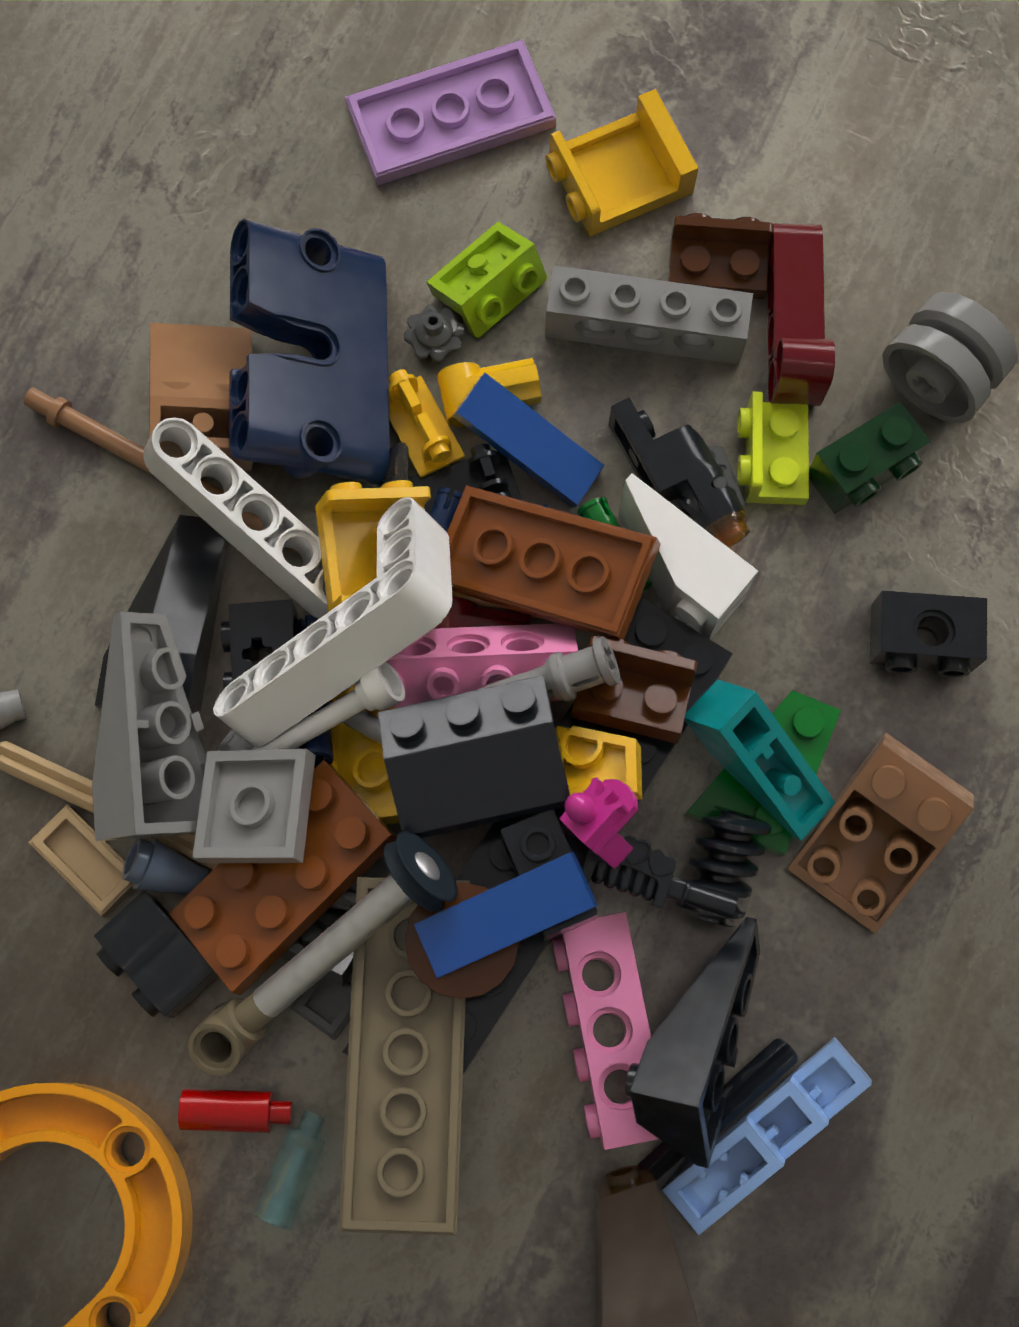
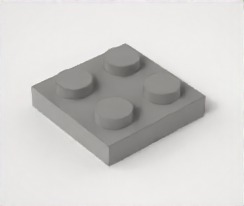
(254, 806)

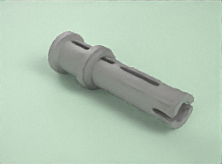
(575, 671)

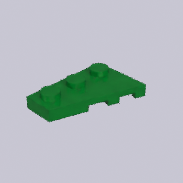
(809, 727)

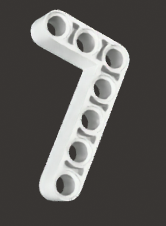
(225, 511)
(355, 636)

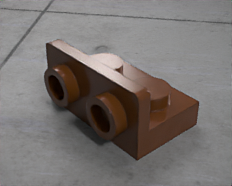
(721, 253)
(649, 695)

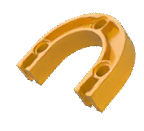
(151, 1192)

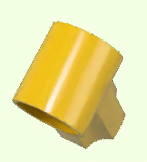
(517, 377)

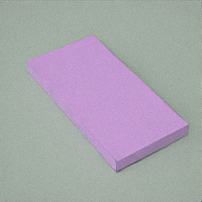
(450, 112)

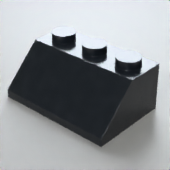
(474, 758)

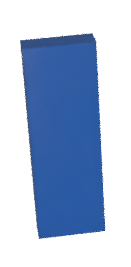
(528, 440)
(505, 914)

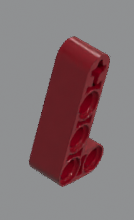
(798, 354)

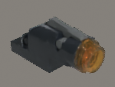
(684, 469)

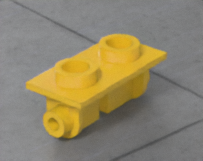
(421, 424)

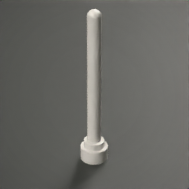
(375, 690)

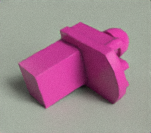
(600, 815)

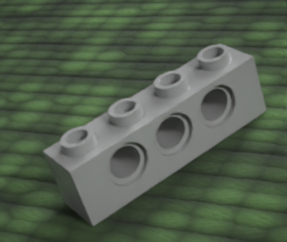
(648, 315)

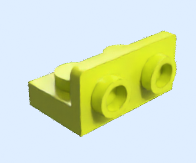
(775, 452)

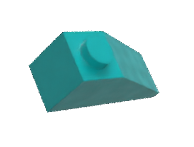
(759, 755)

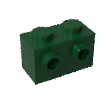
(868, 457)

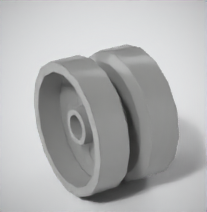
(950, 357)

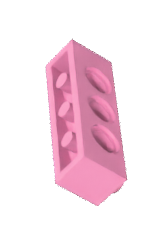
(471, 657)
(610, 942)

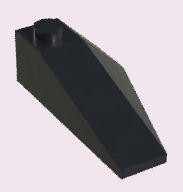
(187, 590)
(682, 1068)

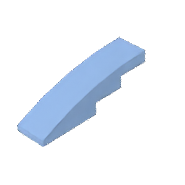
(768, 1135)

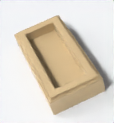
(85, 864)

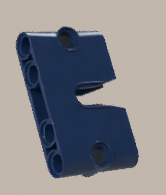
(334, 306)

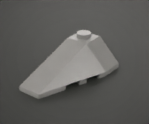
(148, 738)

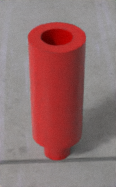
(231, 1111)

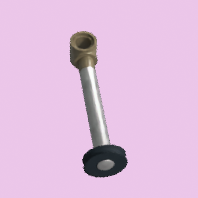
(415, 876)

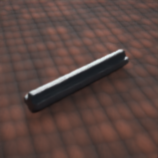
(740, 1094)

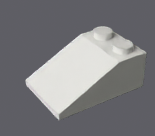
(693, 570)

